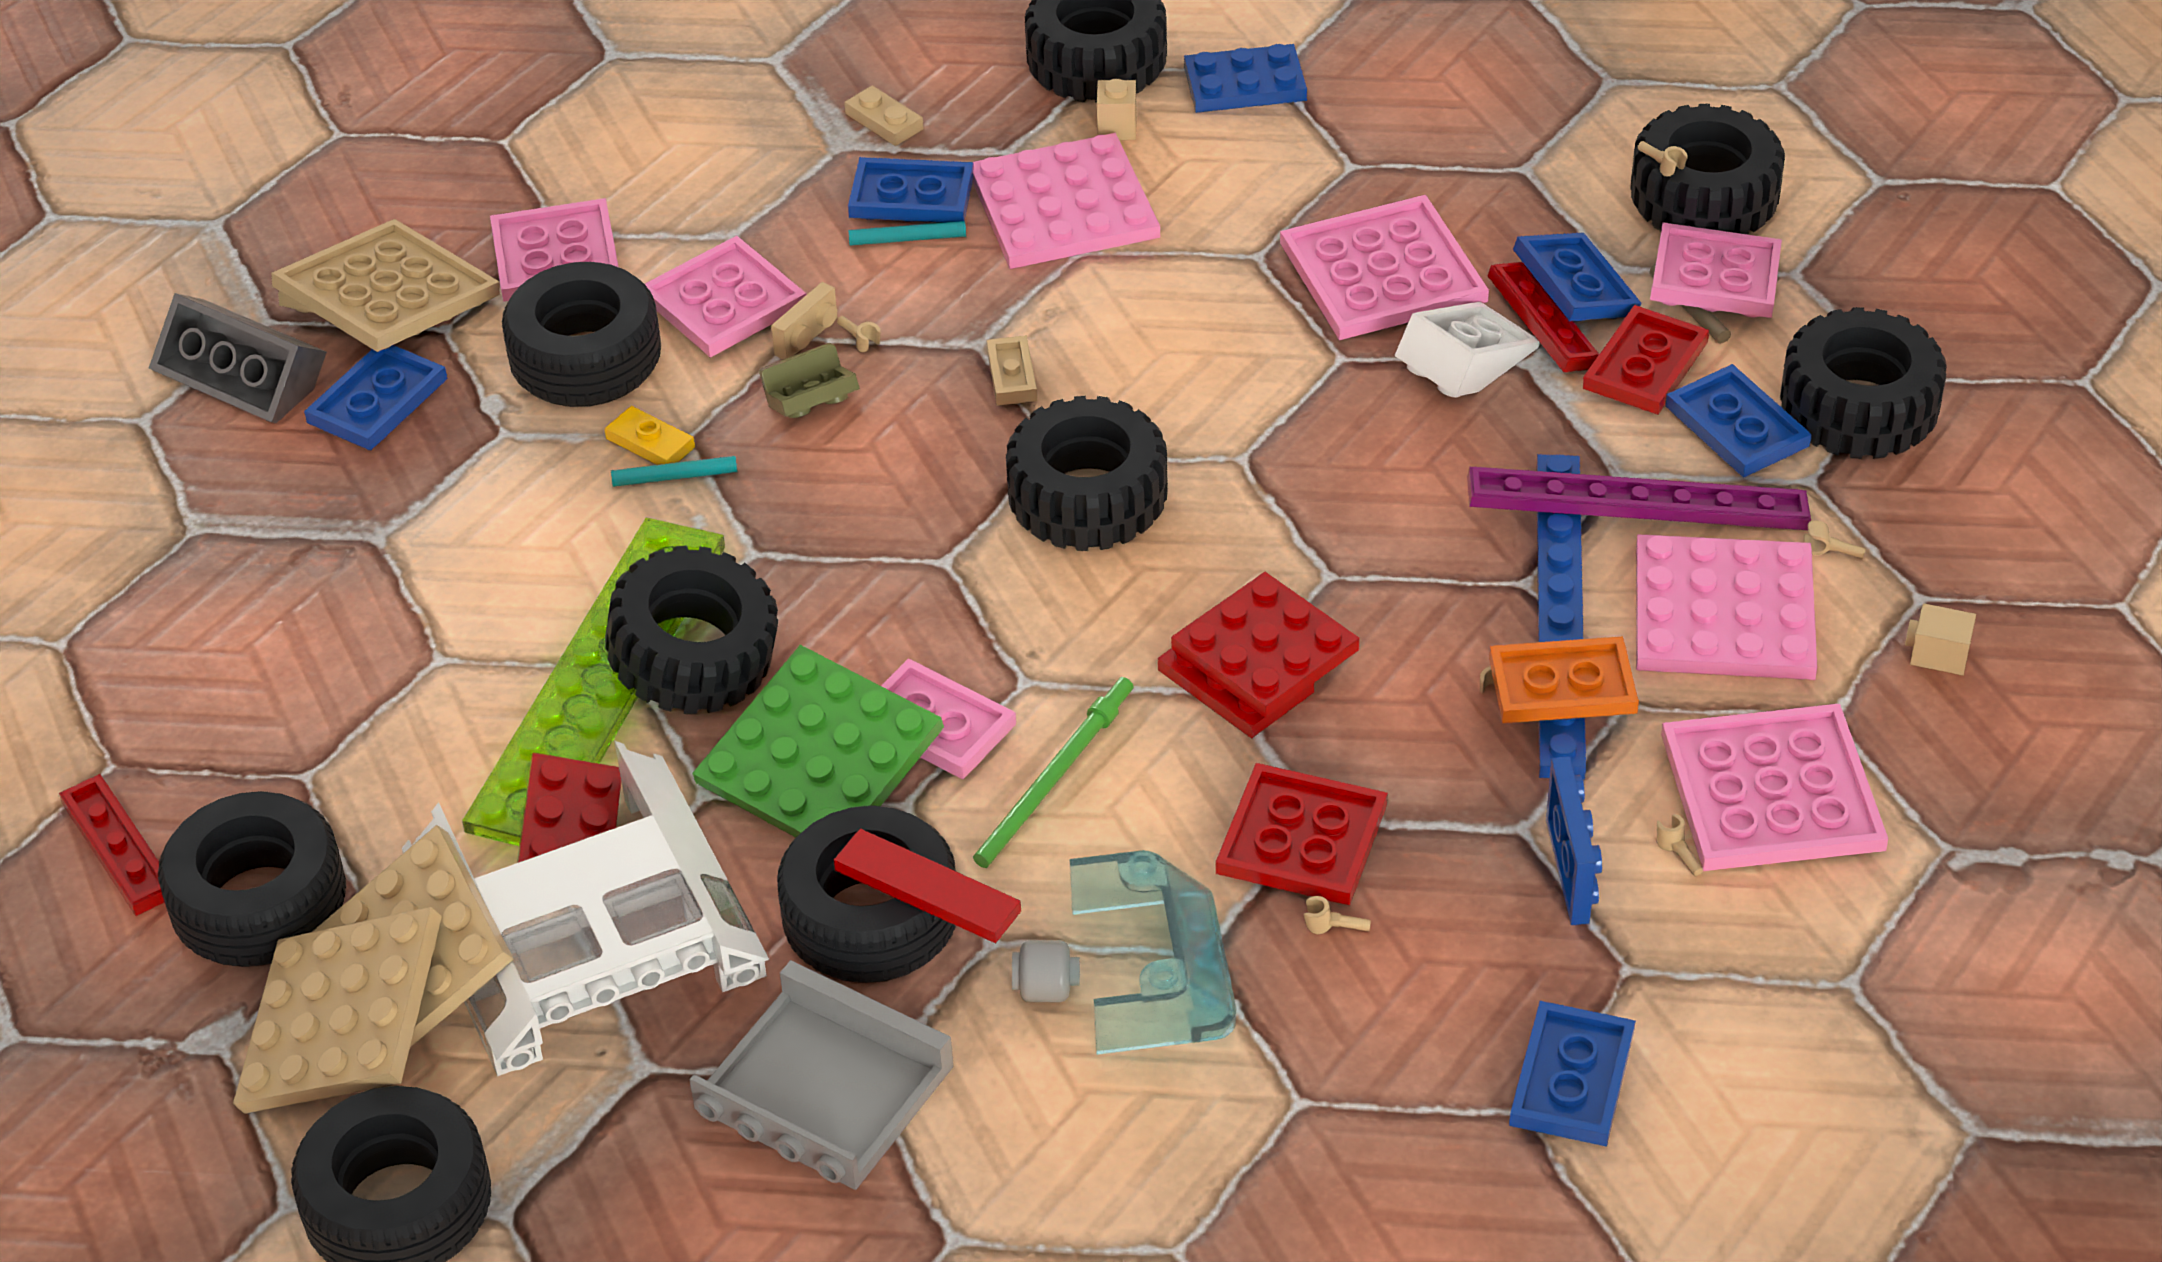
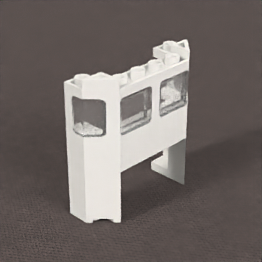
(607, 918)

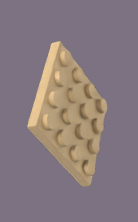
(385, 284)
(468, 940)
(338, 1011)

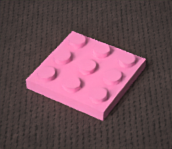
(548, 238)
(1716, 270)
(723, 295)

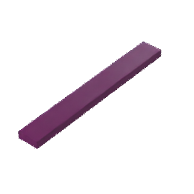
(1638, 498)

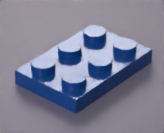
(1245, 78)
(911, 190)
(1576, 276)
(375, 396)
(1738, 420)
(1570, 838)
(1572, 1073)

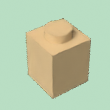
(1117, 108)
(1941, 638)

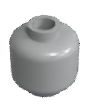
(1044, 971)

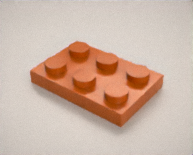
(1563, 679)

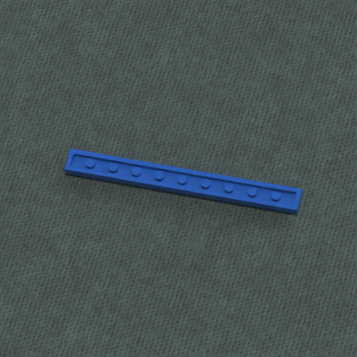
(1560, 610)

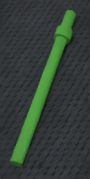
(1100, 716)

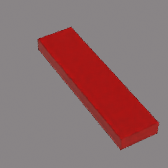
(1543, 317)
(115, 842)
(928, 885)

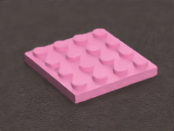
(1064, 200)
(1382, 266)
(1725, 607)
(1773, 787)

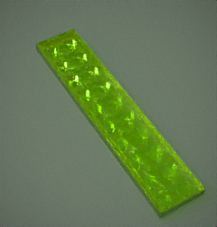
(581, 699)

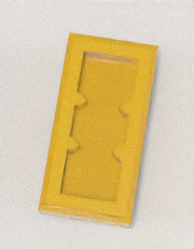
(649, 437)

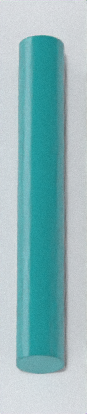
(907, 233)
(674, 471)

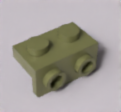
(807, 381)

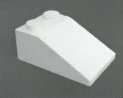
(1463, 347)

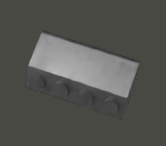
(235, 358)

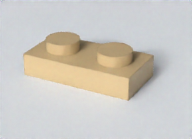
(883, 115)
(804, 321)
(1011, 370)

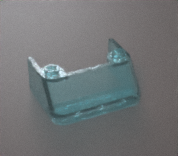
(1179, 996)

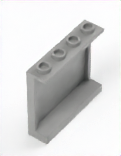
(826, 1077)

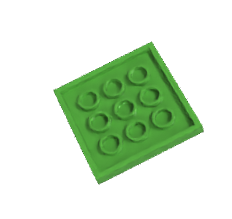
(817, 745)

